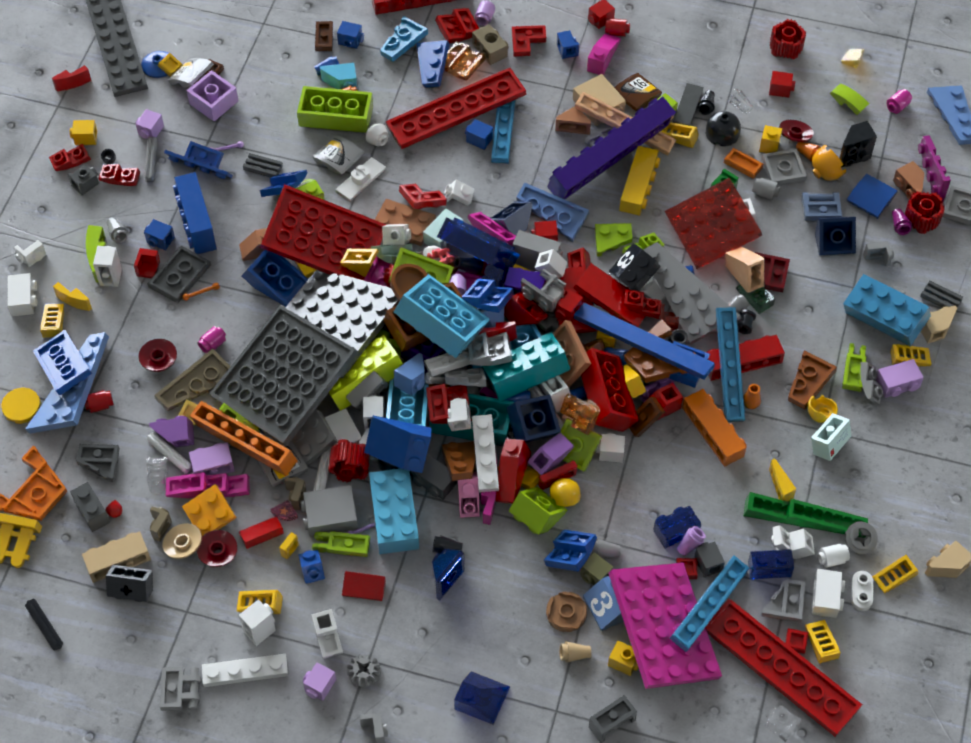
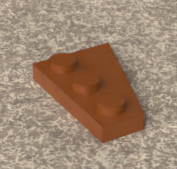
(810, 379)
(460, 459)

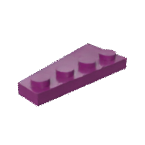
(935, 171)

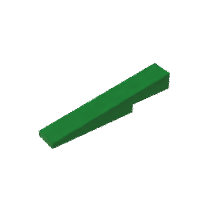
(799, 514)

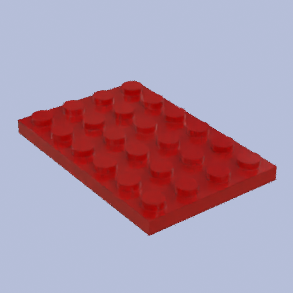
(318, 232)

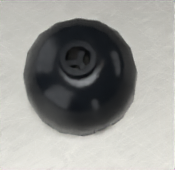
(723, 128)

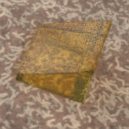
(853, 57)

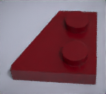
(775, 272)

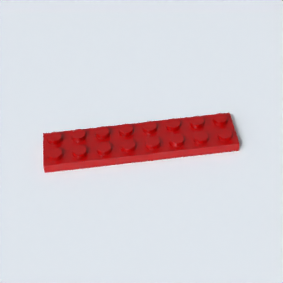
(455, 108)
(783, 667)

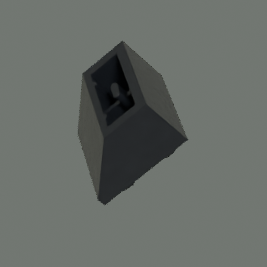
(858, 144)

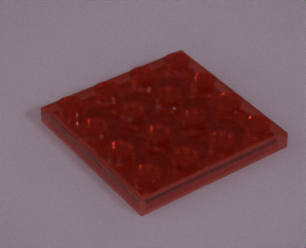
(713, 223)

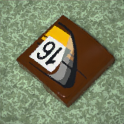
(637, 91)

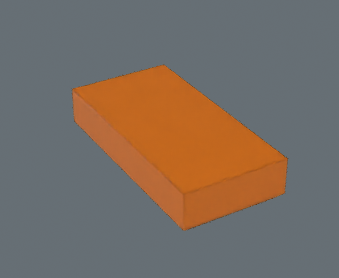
(743, 163)

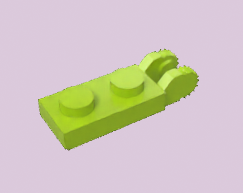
(852, 369)
(342, 543)

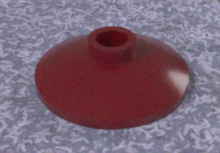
(796, 130)
(154, 349)
(215, 541)

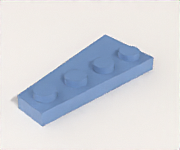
(954, 110)
(551, 207)

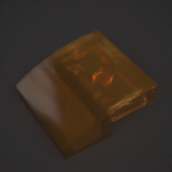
(463, 61)

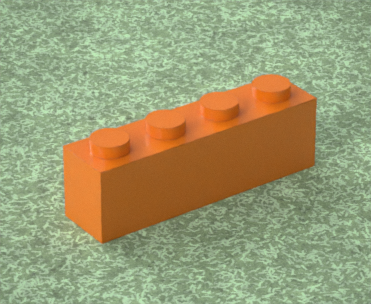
(714, 427)

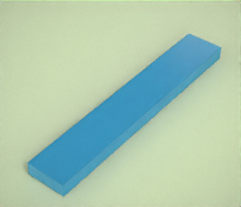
(503, 133)
(730, 364)
(709, 603)

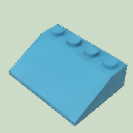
(441, 315)

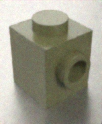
(595, 569)

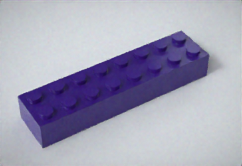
(611, 149)

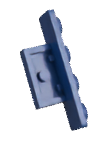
(203, 157)

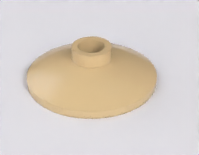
(182, 541)

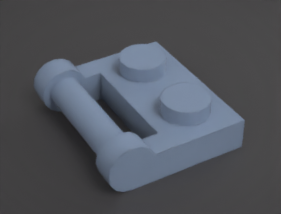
(817, 210)

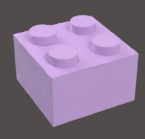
(212, 95)

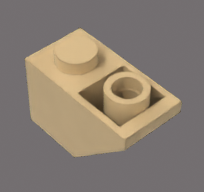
(939, 324)
(950, 563)

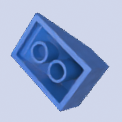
(275, 277)
(398, 443)

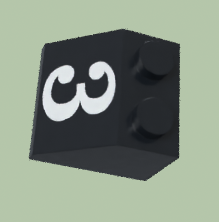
(635, 268)

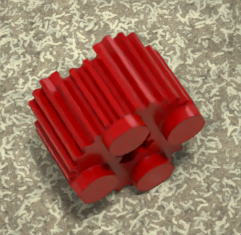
(787, 39)
(925, 211)
(348, 461)

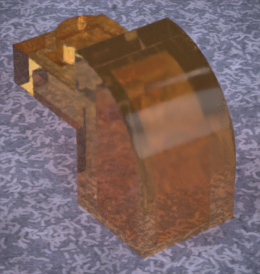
(583, 413)

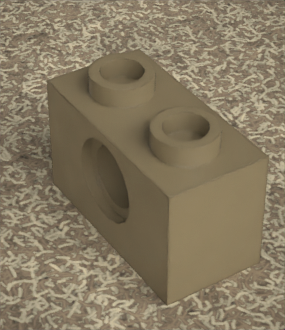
(490, 43)

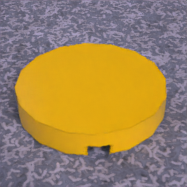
(20, 405)

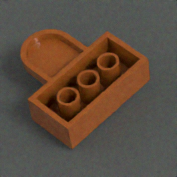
(401, 281)

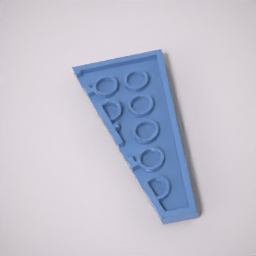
(67, 408)

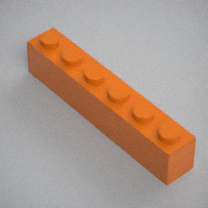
(243, 438)

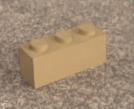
(123, 552)

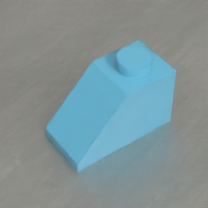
(339, 75)

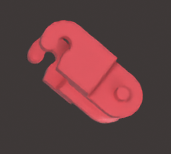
(439, 253)

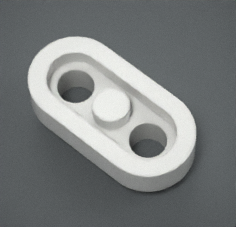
(862, 589)

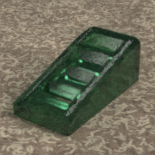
(759, 306)

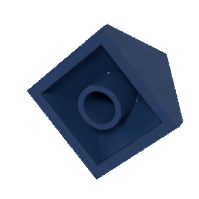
(836, 235)

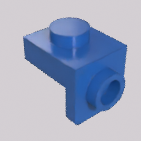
(311, 566)

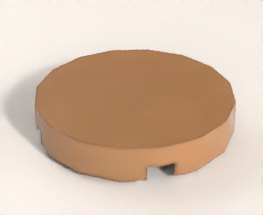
(566, 611)

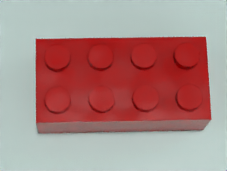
(607, 388)

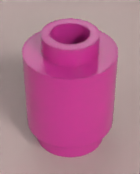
(899, 101)
(212, 339)

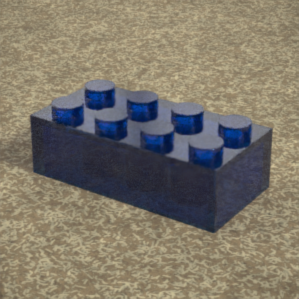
(478, 243)

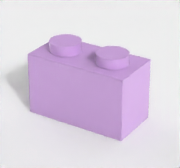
(899, 378)
(212, 459)

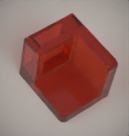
(669, 318)

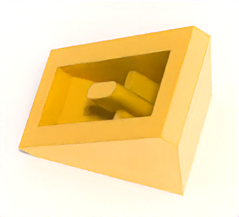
(359, 260)

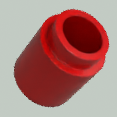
(617, 27)
(99, 401)

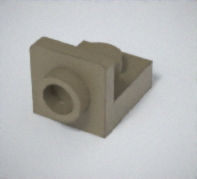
(296, 487)
(160, 523)

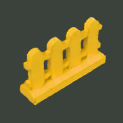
(24, 537)

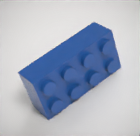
(194, 213)

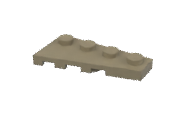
(194, 381)

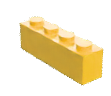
(639, 180)

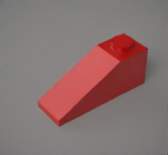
(511, 469)

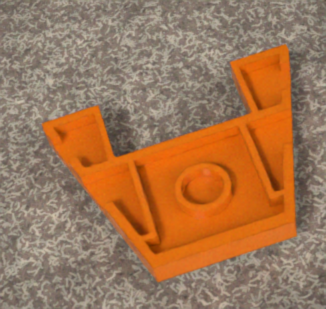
(38, 492)

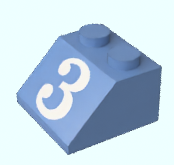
(603, 604)

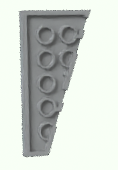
(687, 295)

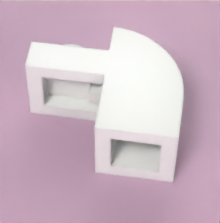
(798, 541)
(327, 633)

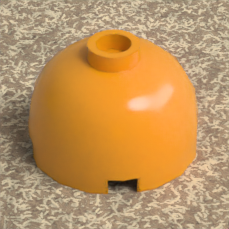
(827, 165)

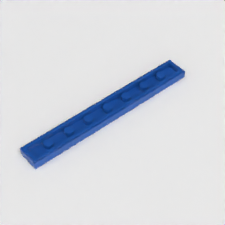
(644, 341)

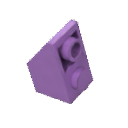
(176, 431)
(551, 454)

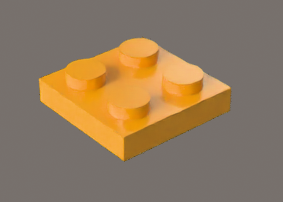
(209, 510)

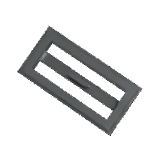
(264, 163)
(942, 294)

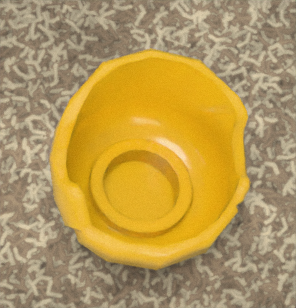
(821, 408)
(565, 492)

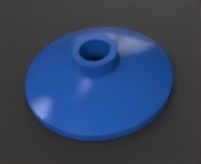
(150, 64)

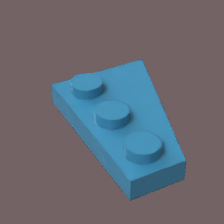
(404, 38)

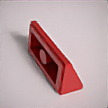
(579, 258)
(261, 532)
(363, 586)

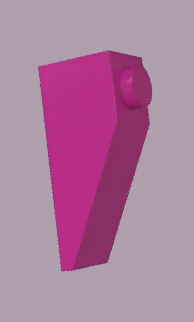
(602, 54)
(492, 228)

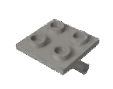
(532, 292)

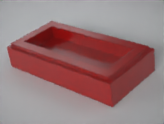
(565, 471)

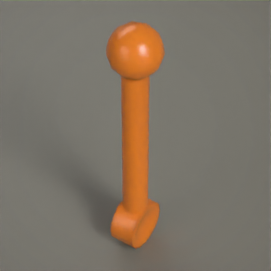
(215, 286)

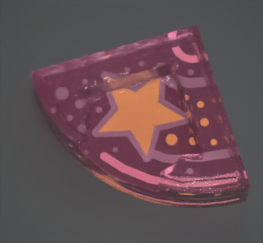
(284, 511)

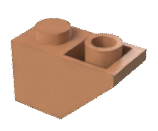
(909, 178)

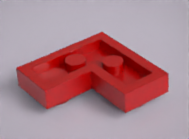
(524, 35)
(420, 199)

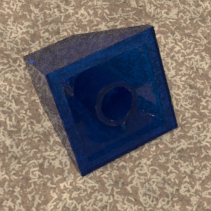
(446, 570)
(481, 697)

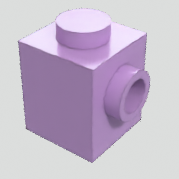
(149, 124)
(318, 681)

